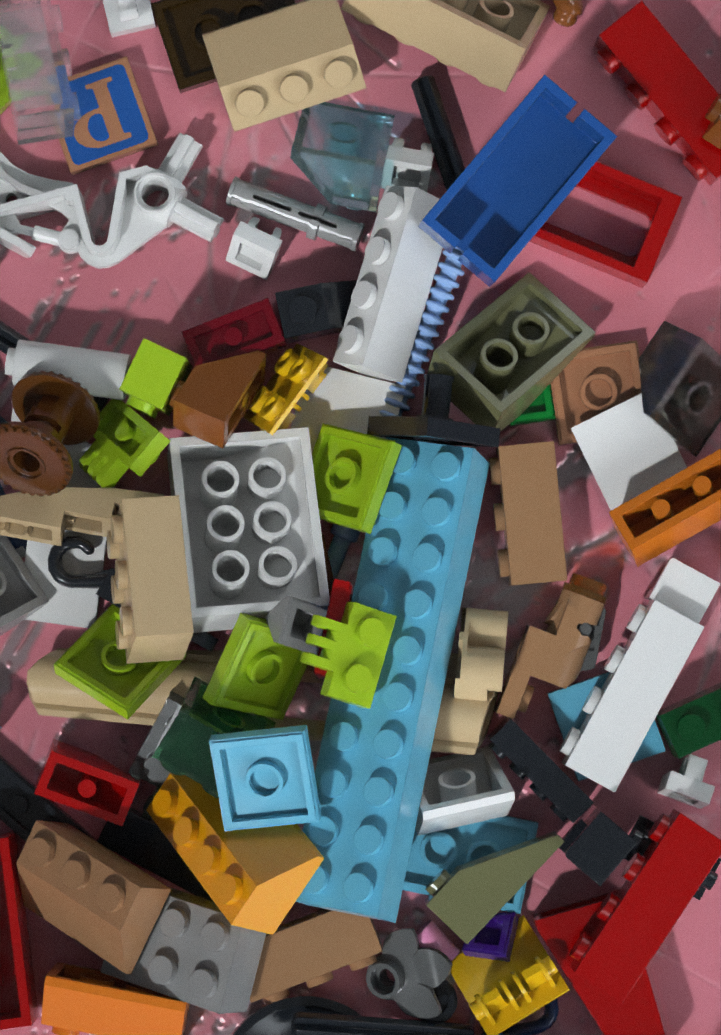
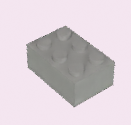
(197, 956)

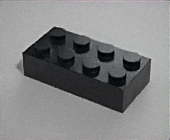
(546, 776)

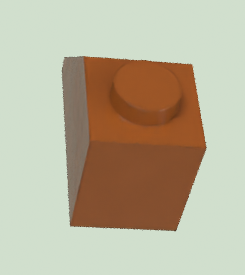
(217, 396)

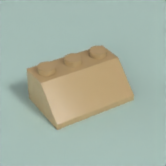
(283, 61)

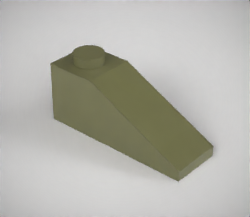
(483, 886)

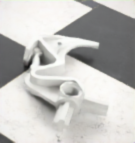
(131, 219)

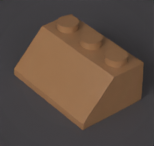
(89, 892)

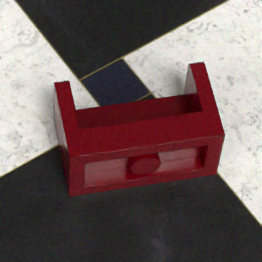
(235, 334)

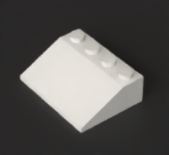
(248, 524)

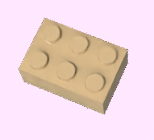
(150, 579)

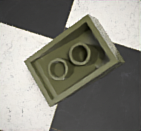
(510, 353)

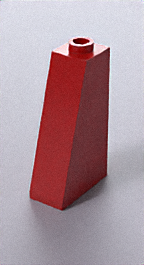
(560, 931)

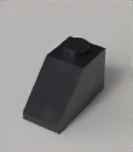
(314, 309)

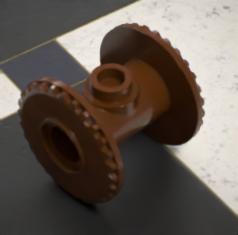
(51, 414)

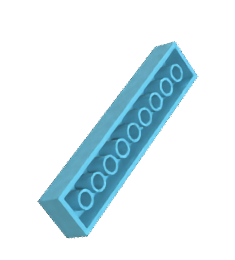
(378, 757)

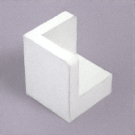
(684, 590)

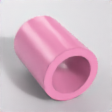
(431, 936)

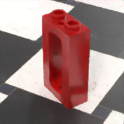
(630, 192)

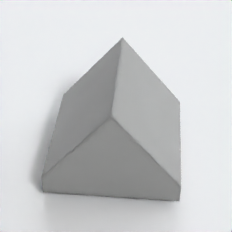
(291, 623)

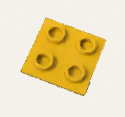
(295, 373)
(509, 991)

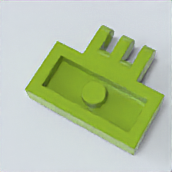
(121, 443)
(351, 652)

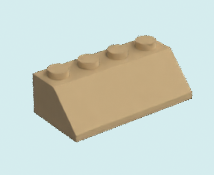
(472, 35)

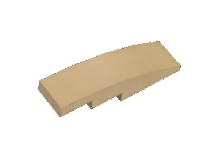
(71, 509)

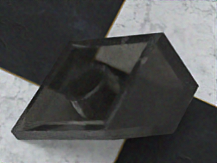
(681, 386)

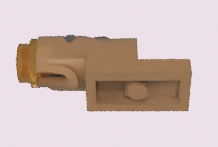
(561, 650)

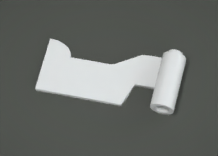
(102, 376)

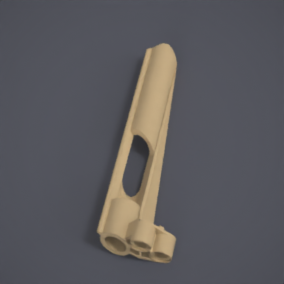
(463, 716)

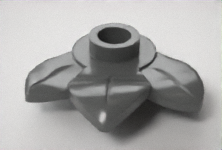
(414, 971)

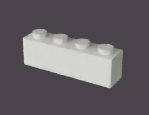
(390, 287)
(631, 694)

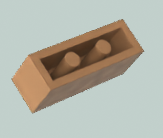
(528, 513)
(311, 950)

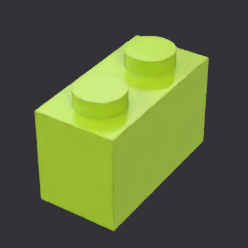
(153, 378)

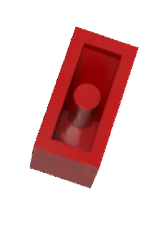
(86, 783)

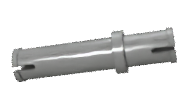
(295, 214)

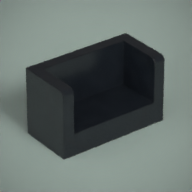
(596, 844)

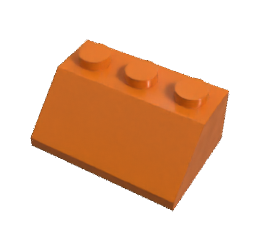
(100, 1004)

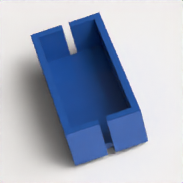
(517, 181)

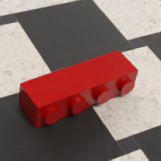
(664, 83)
(646, 905)

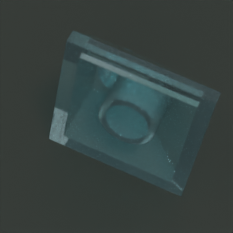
(343, 152)

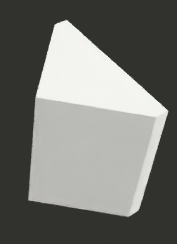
(463, 791)

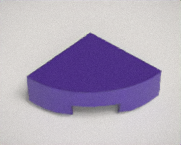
(494, 939)

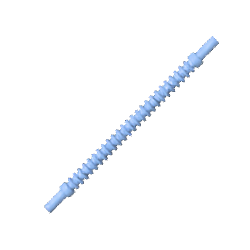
(427, 330)

